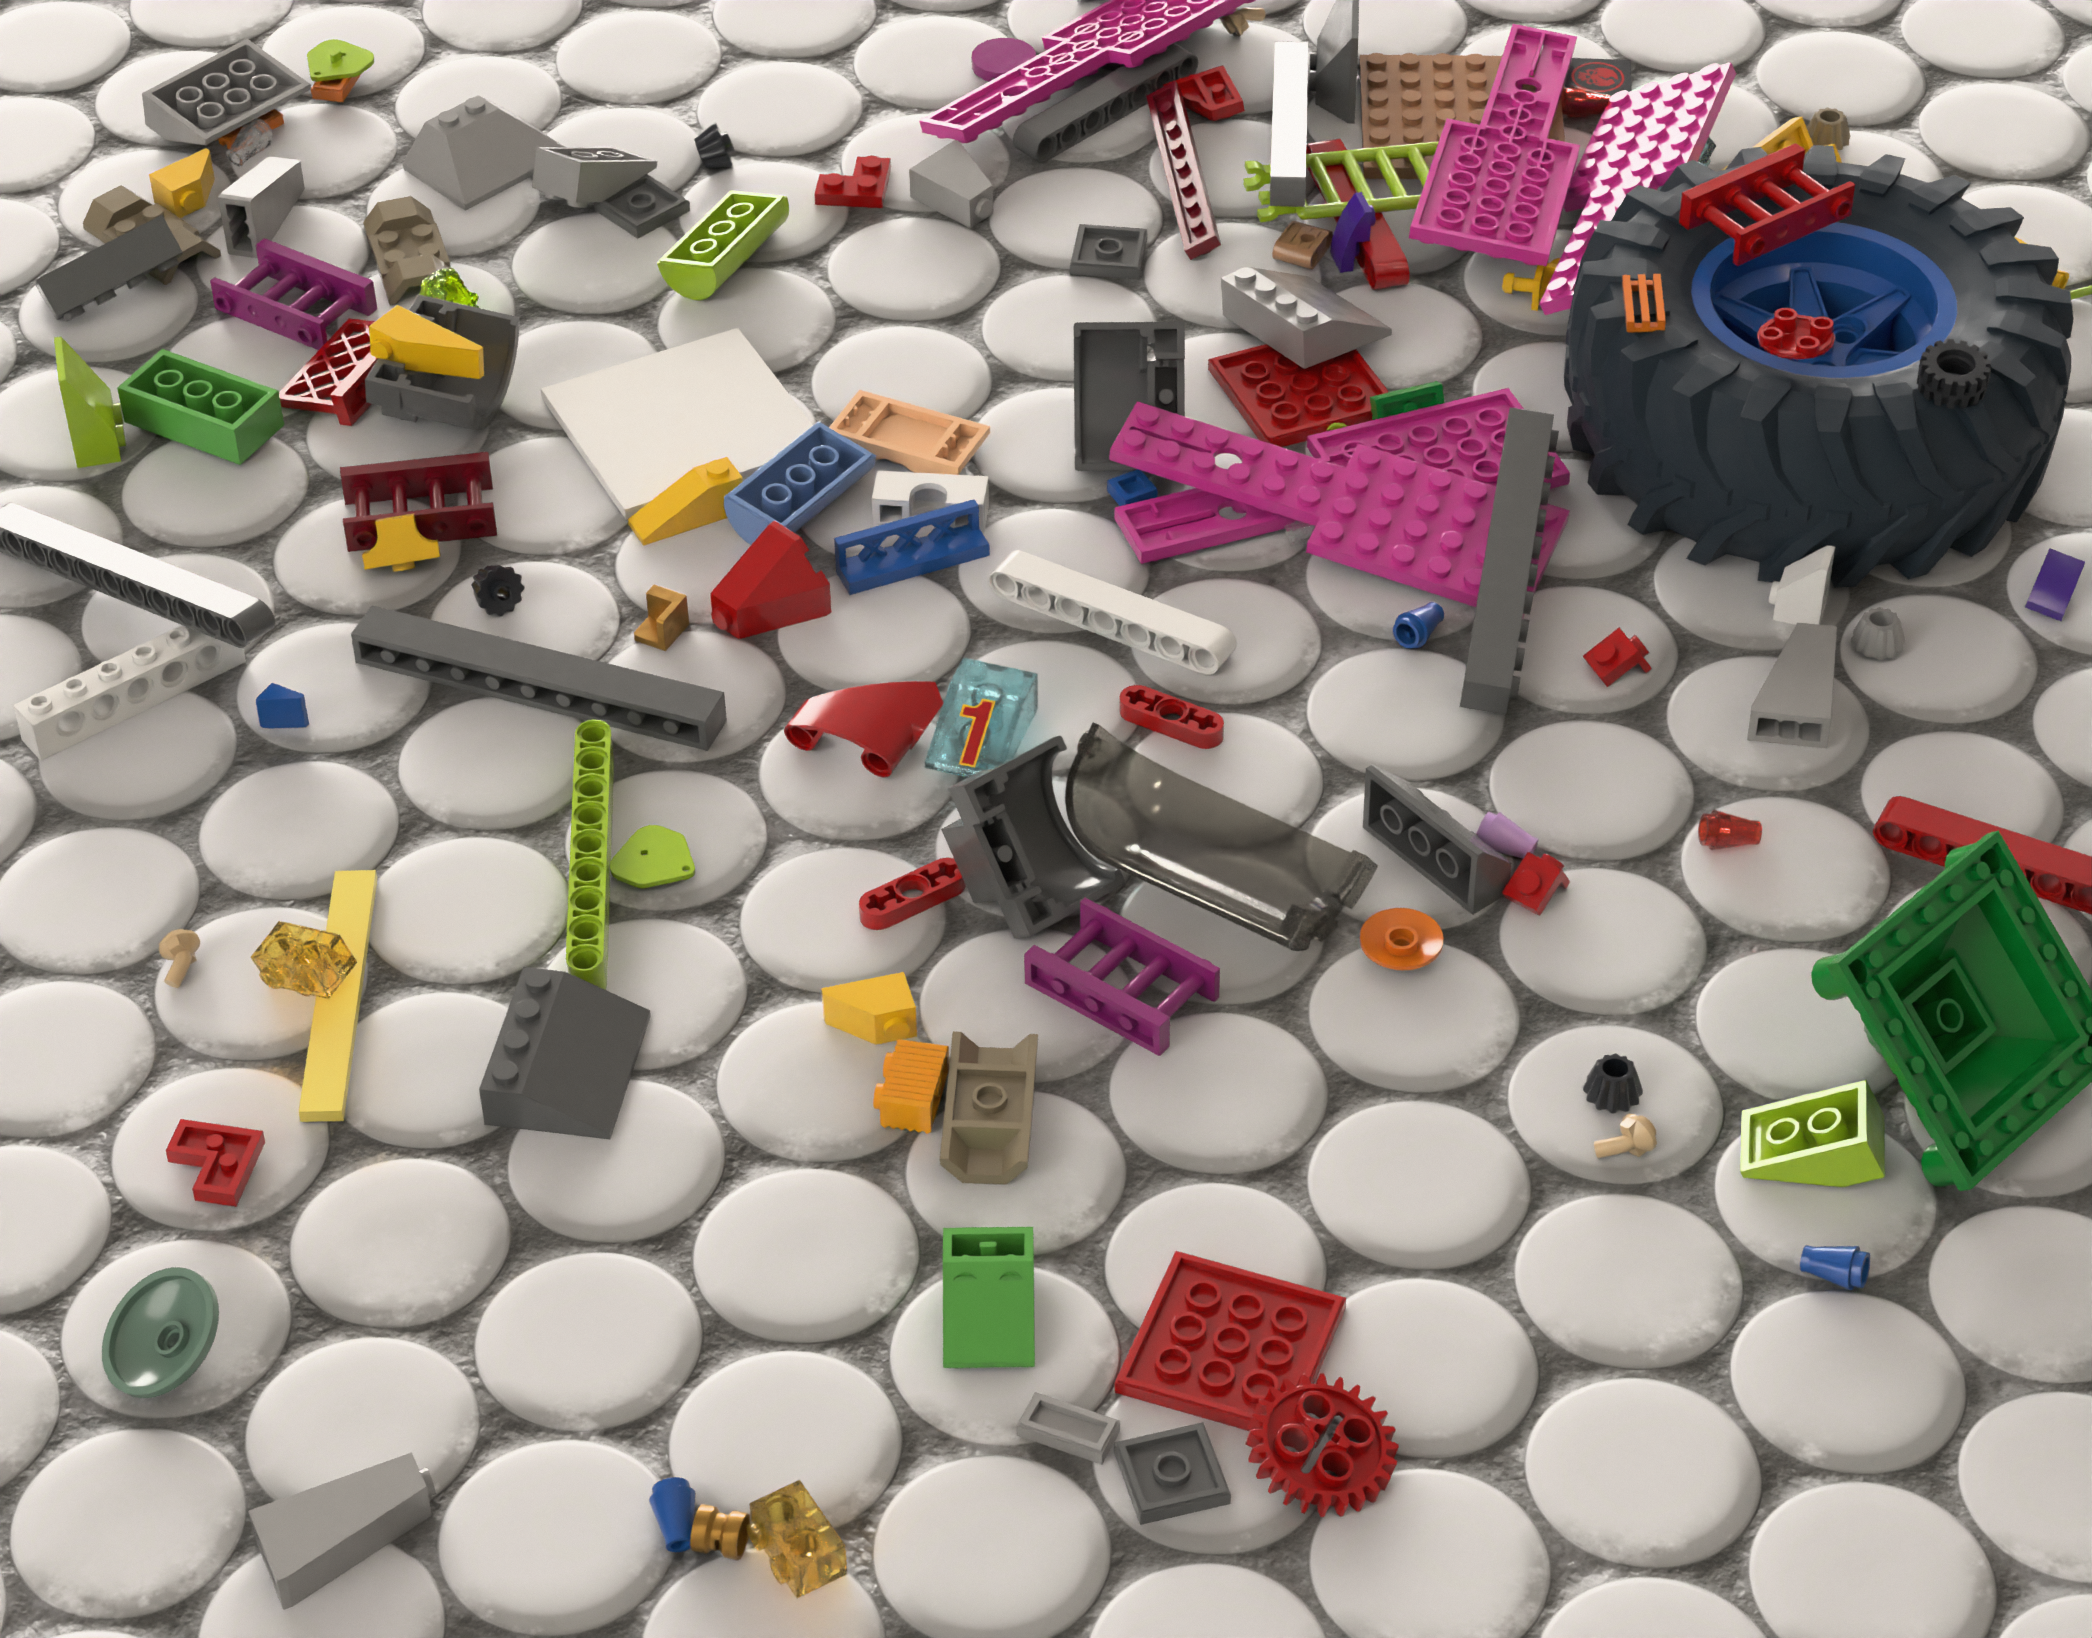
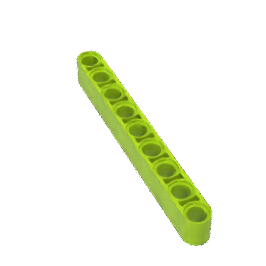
(590, 853)

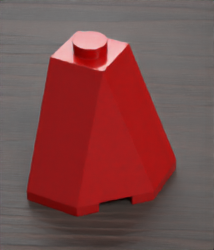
(770, 587)

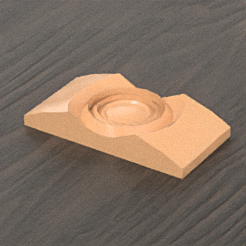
(910, 434)

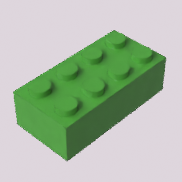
(201, 406)

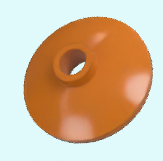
(1401, 939)

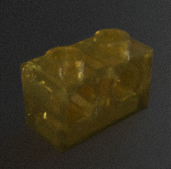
(303, 960)
(797, 1539)

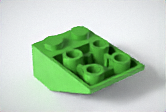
(988, 1297)

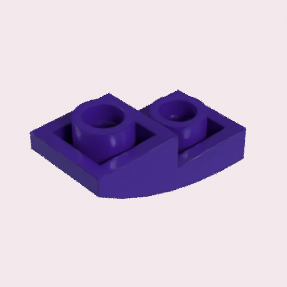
(1351, 229)
(2055, 584)

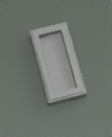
(1068, 1428)

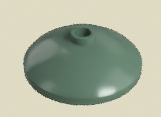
(160, 1332)

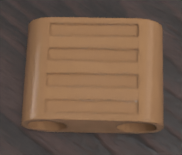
(1302, 245)

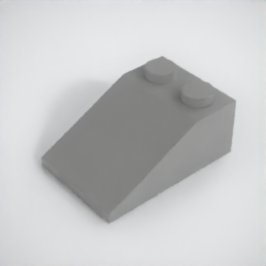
(586, 172)

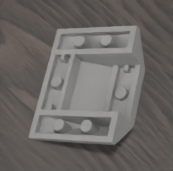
(475, 151)

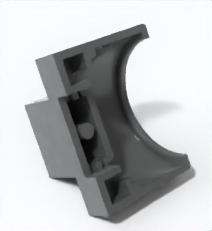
(1115, 374)
(449, 398)
(1018, 845)

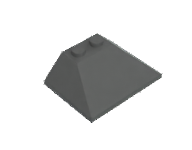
(1335, 62)

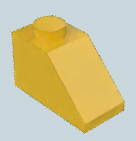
(184, 184)
(872, 1008)

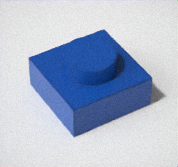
(1131, 488)

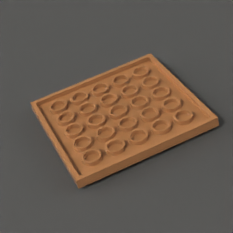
(1413, 95)

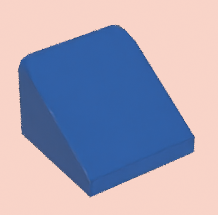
(281, 708)

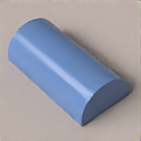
(797, 482)

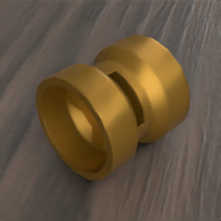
(720, 1532)

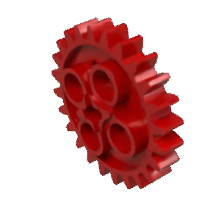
(1361, 1466)

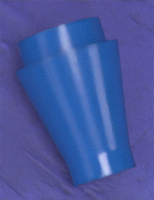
(1417, 625)
(1837, 1264)
(674, 1510)

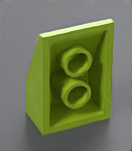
(90, 412)
(1816, 1138)

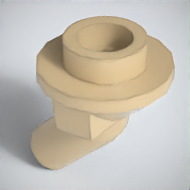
(1238, 20)
(181, 948)
(1636, 1137)

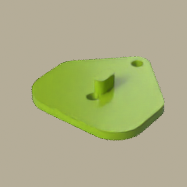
(337, 60)
(665, 858)

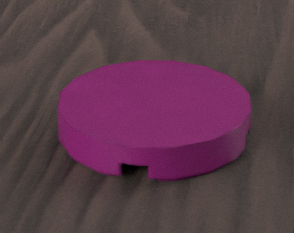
(999, 56)

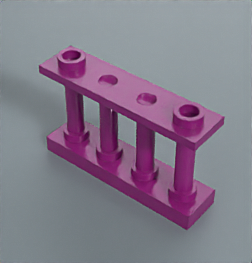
(298, 271)
(1112, 1006)

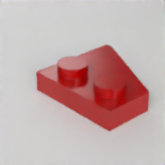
(1211, 94)

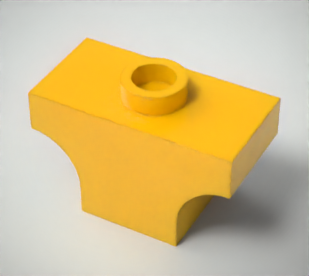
(399, 544)

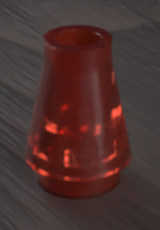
(1582, 102)
(1725, 830)

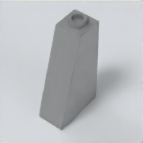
(259, 203)
(1798, 692)
(339, 1524)

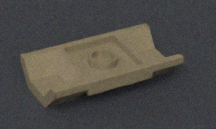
(124, 210)
(404, 244)
(988, 1110)

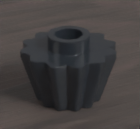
(714, 147)
(497, 589)
(1613, 1084)

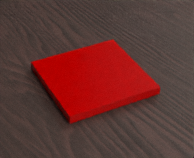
(1293, 402)
(1225, 1339)

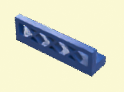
(910, 554)

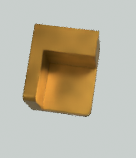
(665, 618)

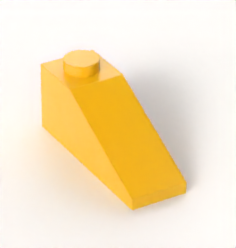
(424, 345)
(687, 503)

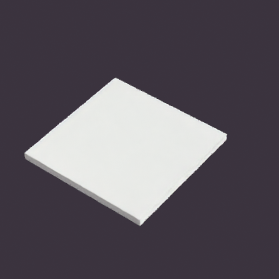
(675, 411)

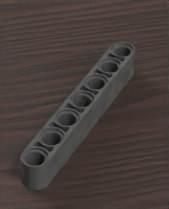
(1101, 104)

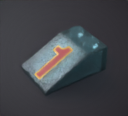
(982, 718)

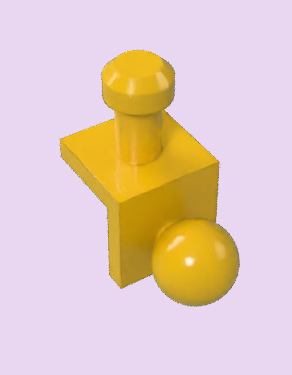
(1535, 286)

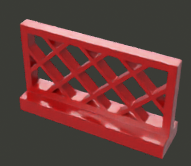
(347, 395)

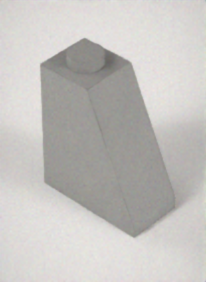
(953, 185)

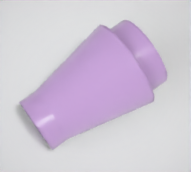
(1505, 836)

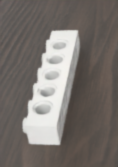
(121, 688)

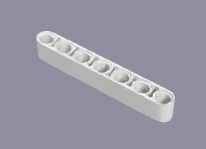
(1113, 612)

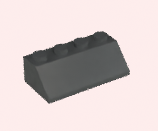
(109, 268)
(1433, 841)

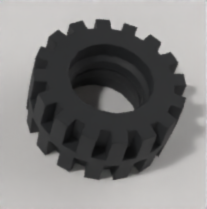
(1949, 388)

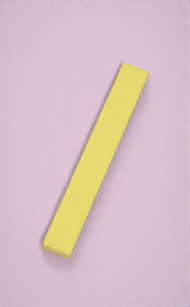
(337, 1018)

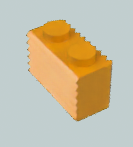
(912, 1085)

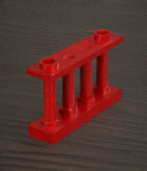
(1760, 179)

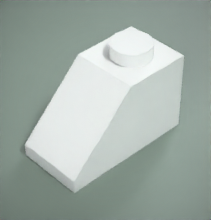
(1803, 588)

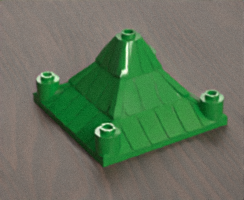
(1971, 1010)

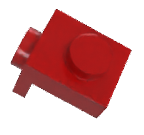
(1616, 656)
(1535, 882)

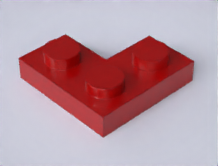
(863, 189)
(222, 1152)

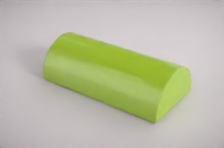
(722, 242)

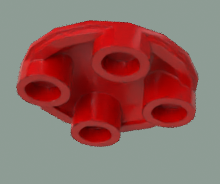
(1796, 335)

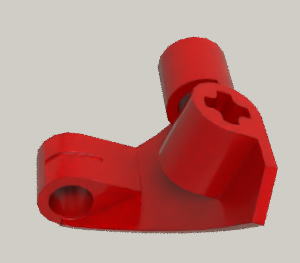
(877, 717)

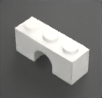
(910, 493)

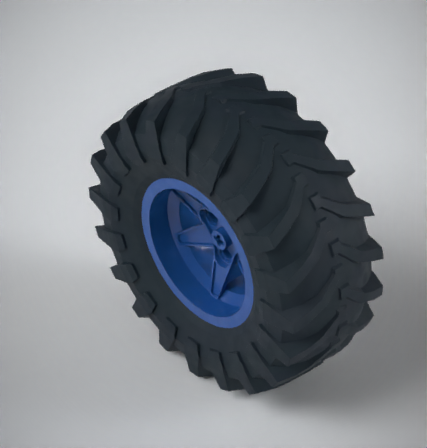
(1832, 447)

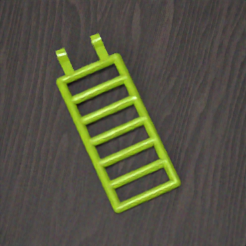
(1350, 161)

